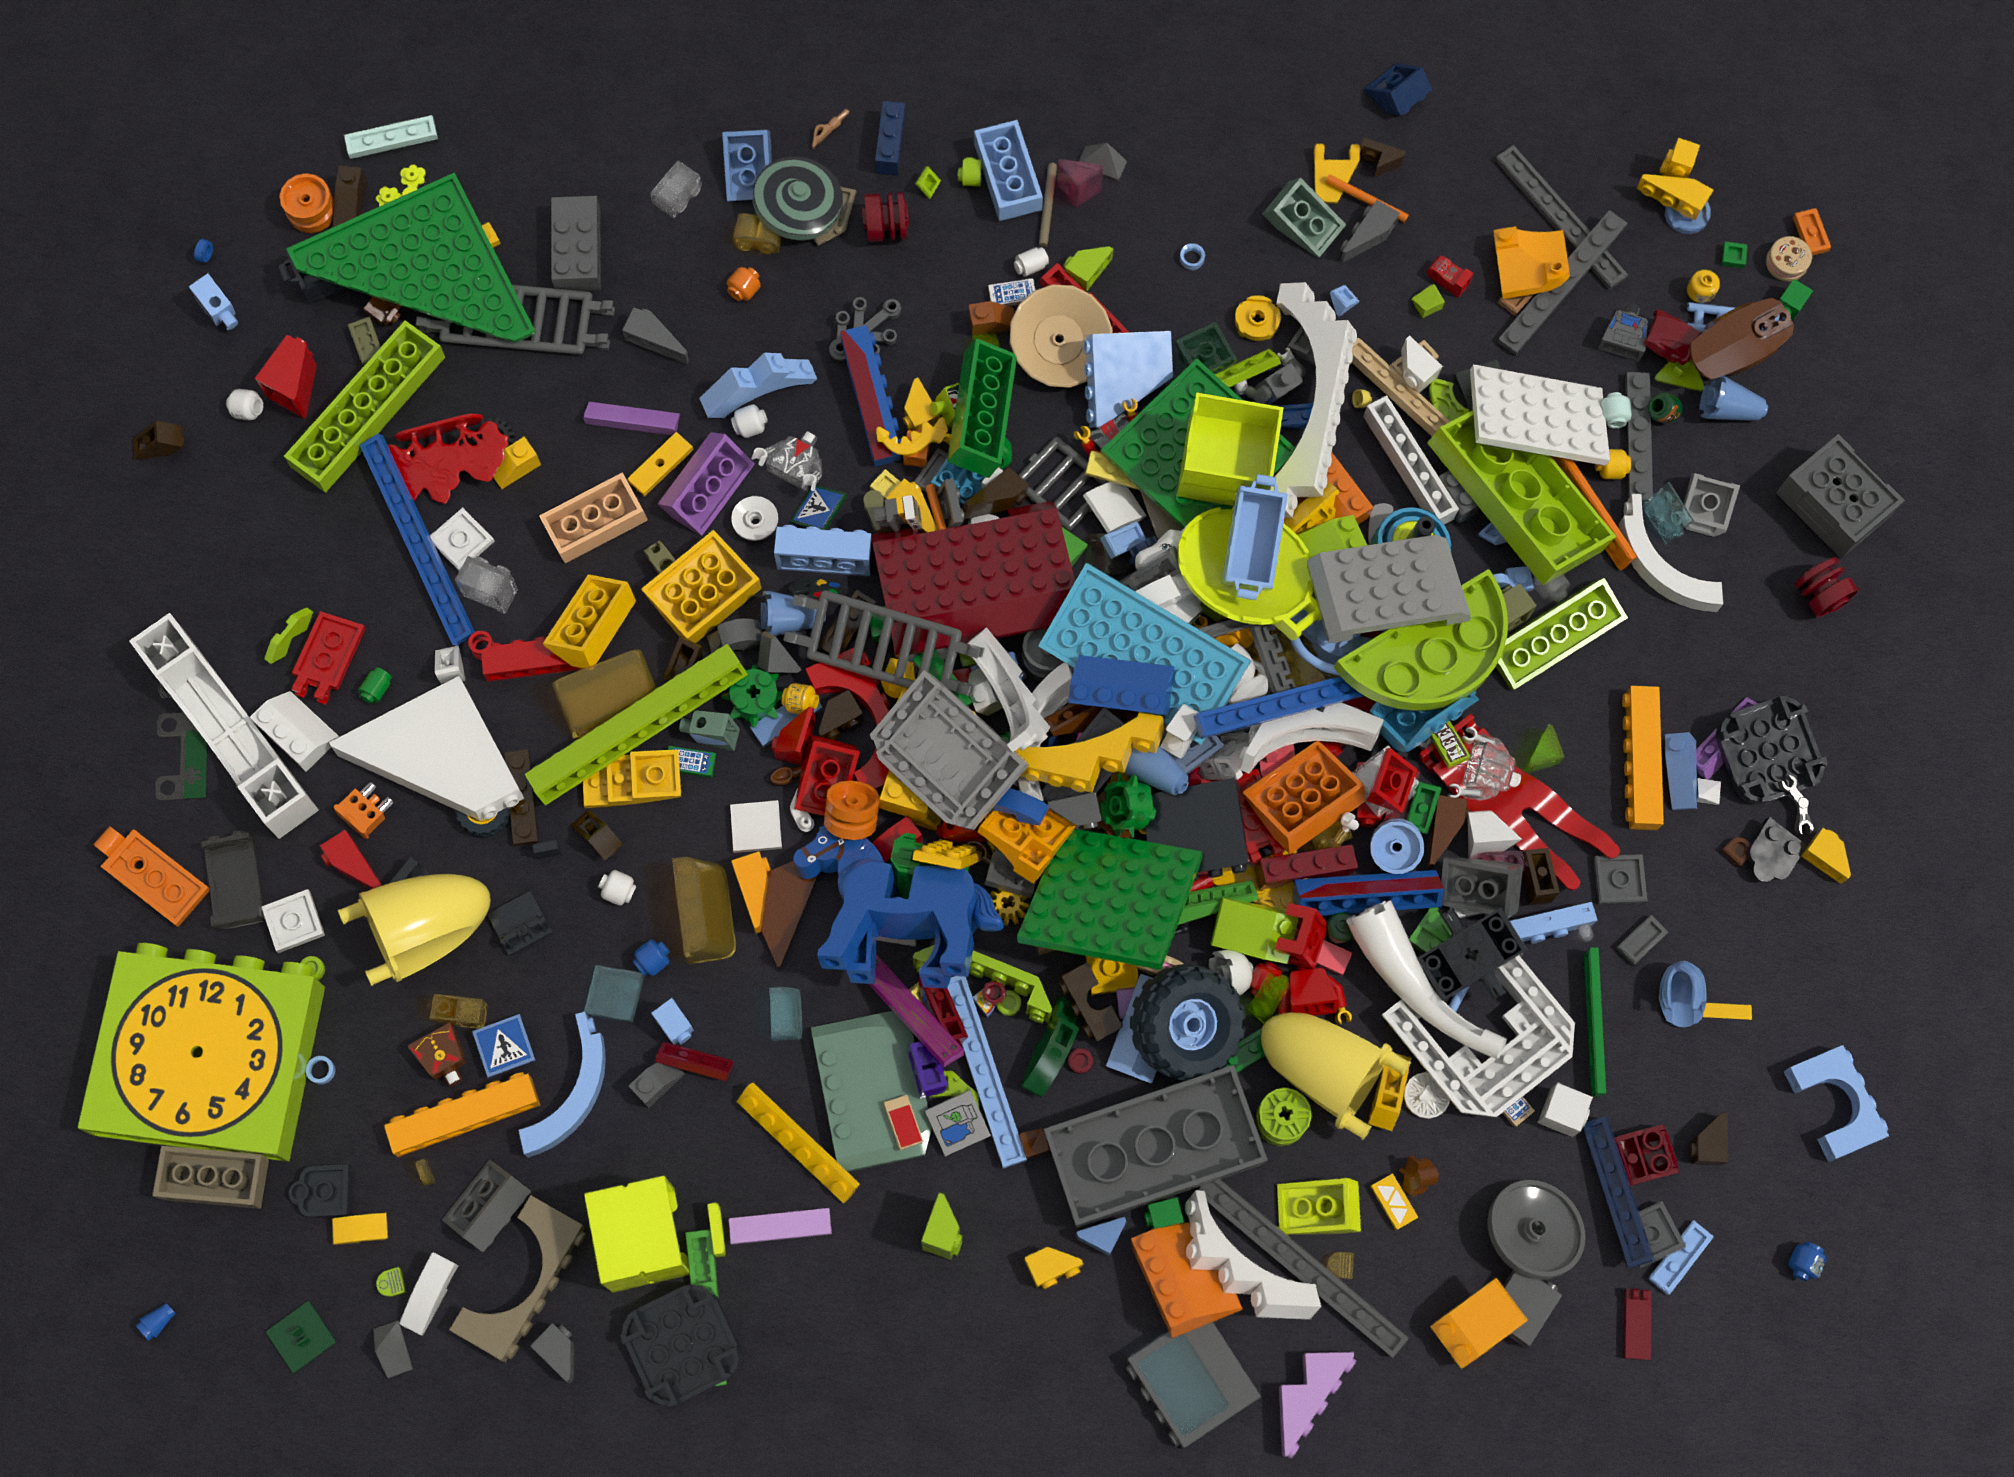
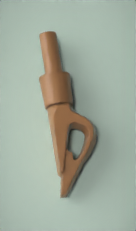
(827, 129)

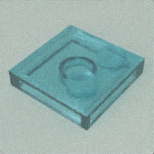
(614, 993)

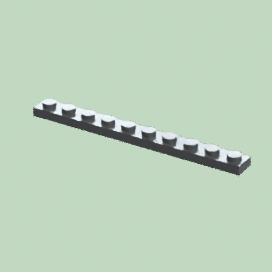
(1305, 1266)

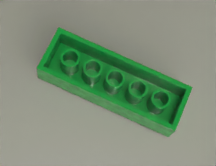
(982, 408)

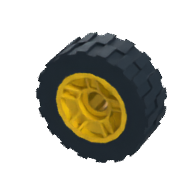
(486, 827)

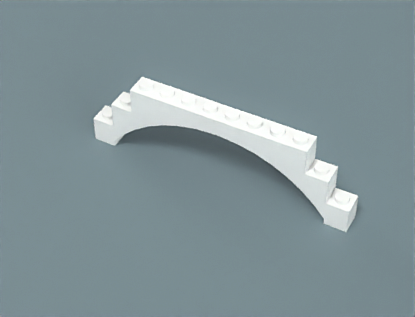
(1332, 348)

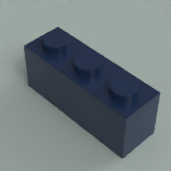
(890, 138)

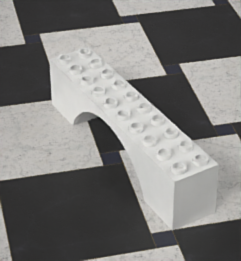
(224, 726)

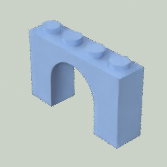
(1837, 1068)

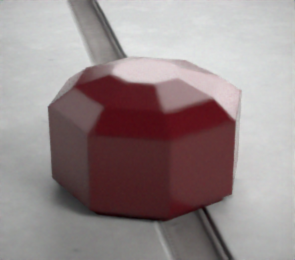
(994, 993)

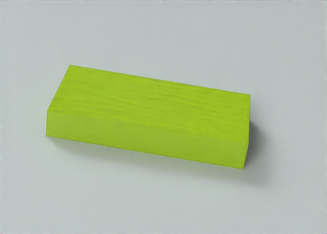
(1524, 500)

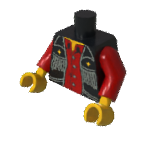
(1104, 434)

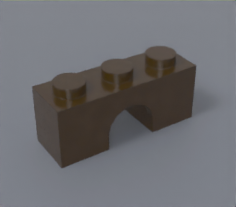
(1077, 983)

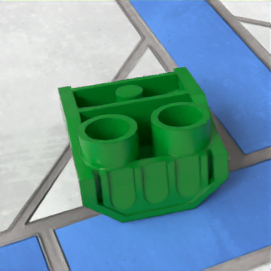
(902, 862)

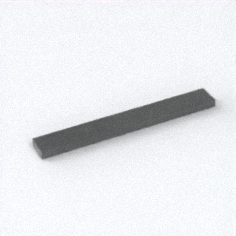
(1556, 212)

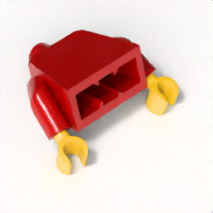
(1314, 994)

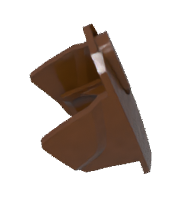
(1736, 342)

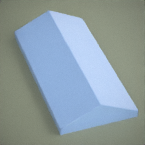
(1123, 1054)

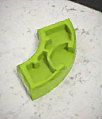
(1443, 399)

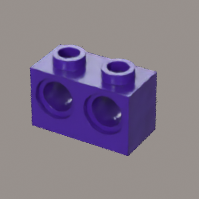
(926, 1070)

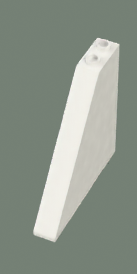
(437, 750)

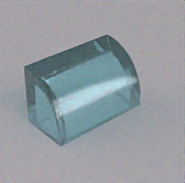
(785, 1013)

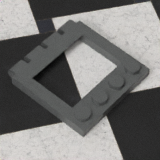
(1267, 647)

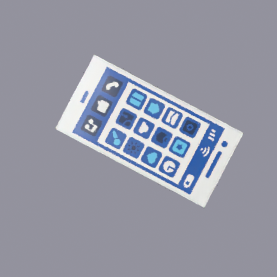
(1011, 292)

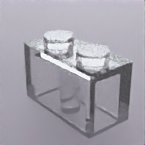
(676, 189)

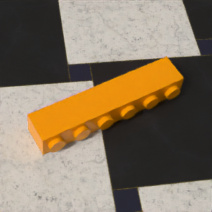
(1643, 758)
(461, 1115)

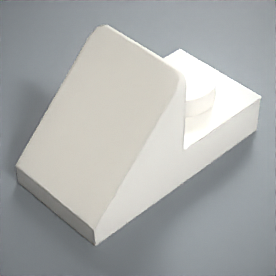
(1180, 732)

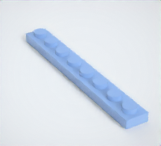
(986, 1077)

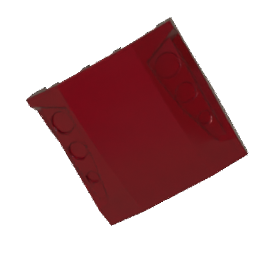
(1671, 337)
(1647, 1154)

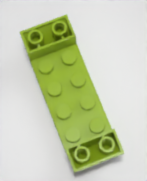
(1023, 982)

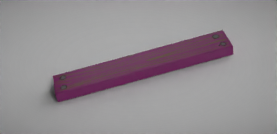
(915, 1015)

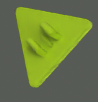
(1682, 376)

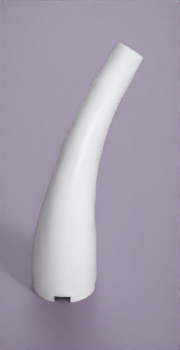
(1392, 956)

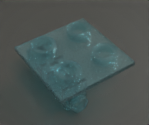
(1667, 513)

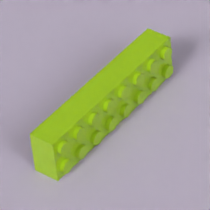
(364, 406)

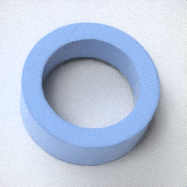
(1192, 247)
(328, 1077)

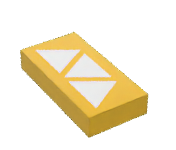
(1394, 1202)

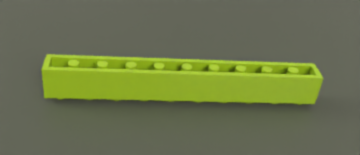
(635, 724)

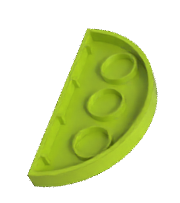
(1433, 661)

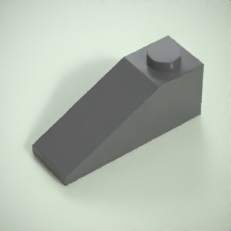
(648, 332)

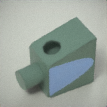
(712, 729)

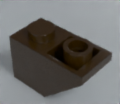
(840, 714)

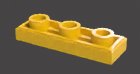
(669, 454)

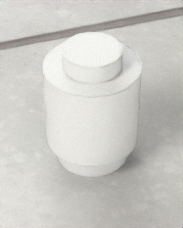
(1031, 261)

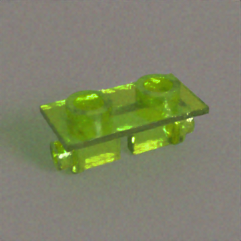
(1268, 997)

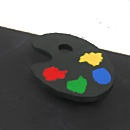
(815, 586)

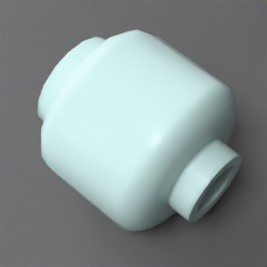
(1616, 410)

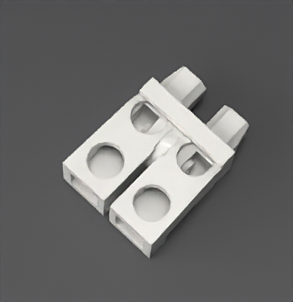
(1226, 762)

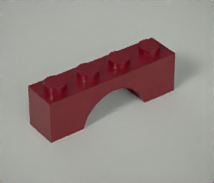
(1320, 863)

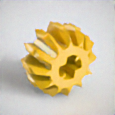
(1009, 913)

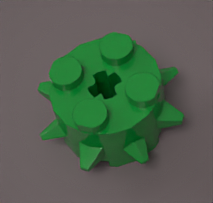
(766, 696)
(1127, 805)

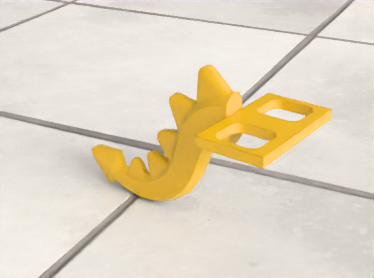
(918, 440)

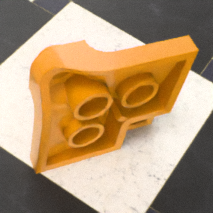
(1530, 260)
(1025, 844)

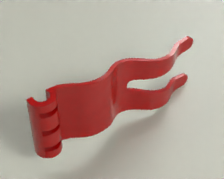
(1527, 795)

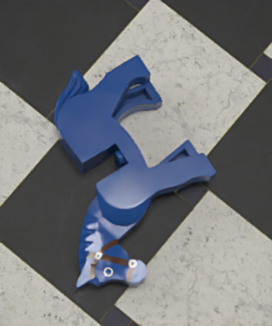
(940, 906)

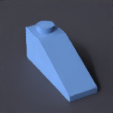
(1681, 770)

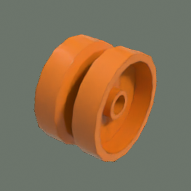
(307, 203)
(851, 810)

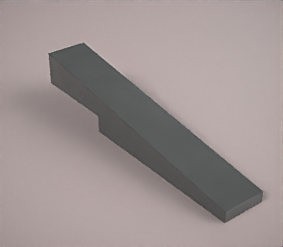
(1159, 567)

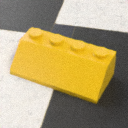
(590, 621)

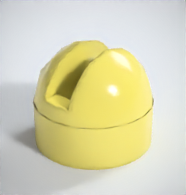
(1361, 398)

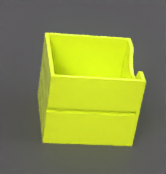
(1227, 447)
(636, 1234)

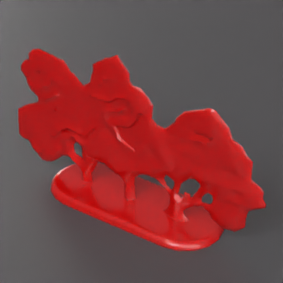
(440, 463)

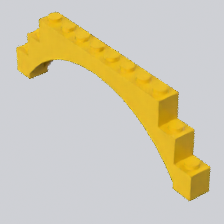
(1076, 763)

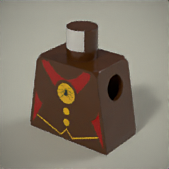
(440, 1054)

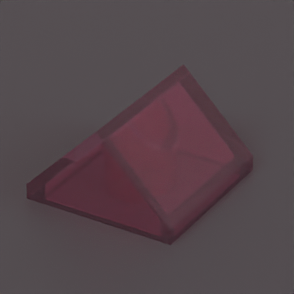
(1079, 180)

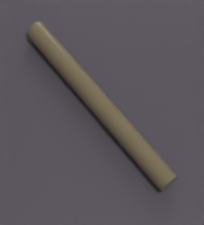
(1047, 206)

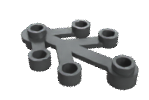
(871, 324)

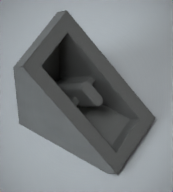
(774, 656)

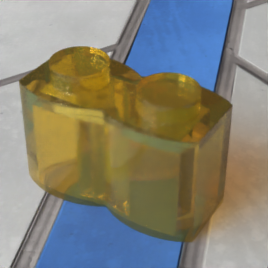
(753, 234)

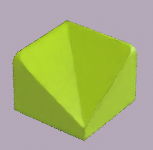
(1428, 301)

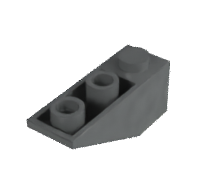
(1374, 229)

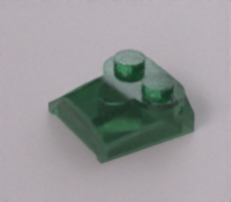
(1208, 347)

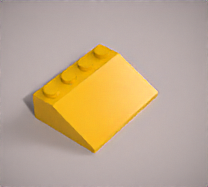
(702, 588)

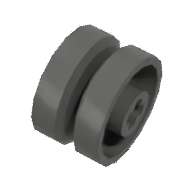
(1035, 659)

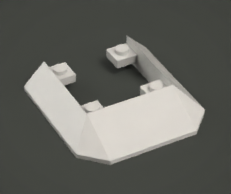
(1490, 1088)

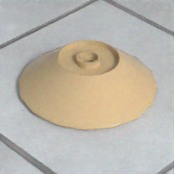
(1053, 313)

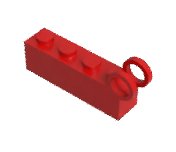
(516, 659)

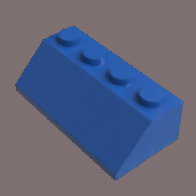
(1122, 684)

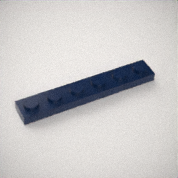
(1618, 1192)

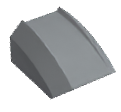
(1710, 504)

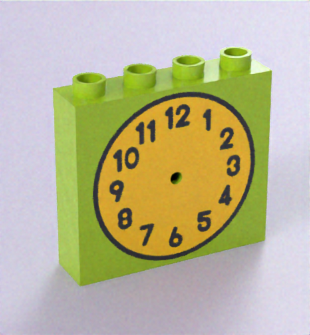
(203, 1053)

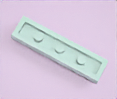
(391, 137)

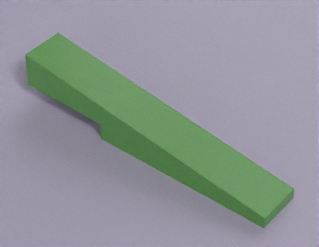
(1207, 901)
(702, 1261)

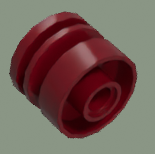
(885, 217)
(1825, 585)

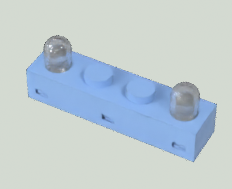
(1557, 923)

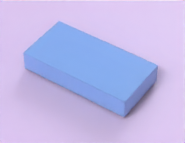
(1122, 539)

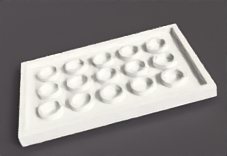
(1539, 415)

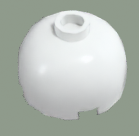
(1234, 968)

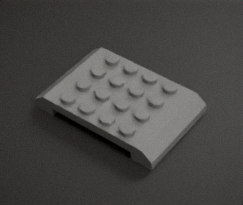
(1387, 587)

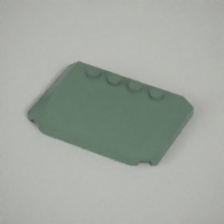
(860, 1069)

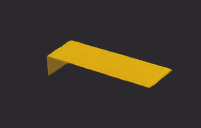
(1729, 1011)

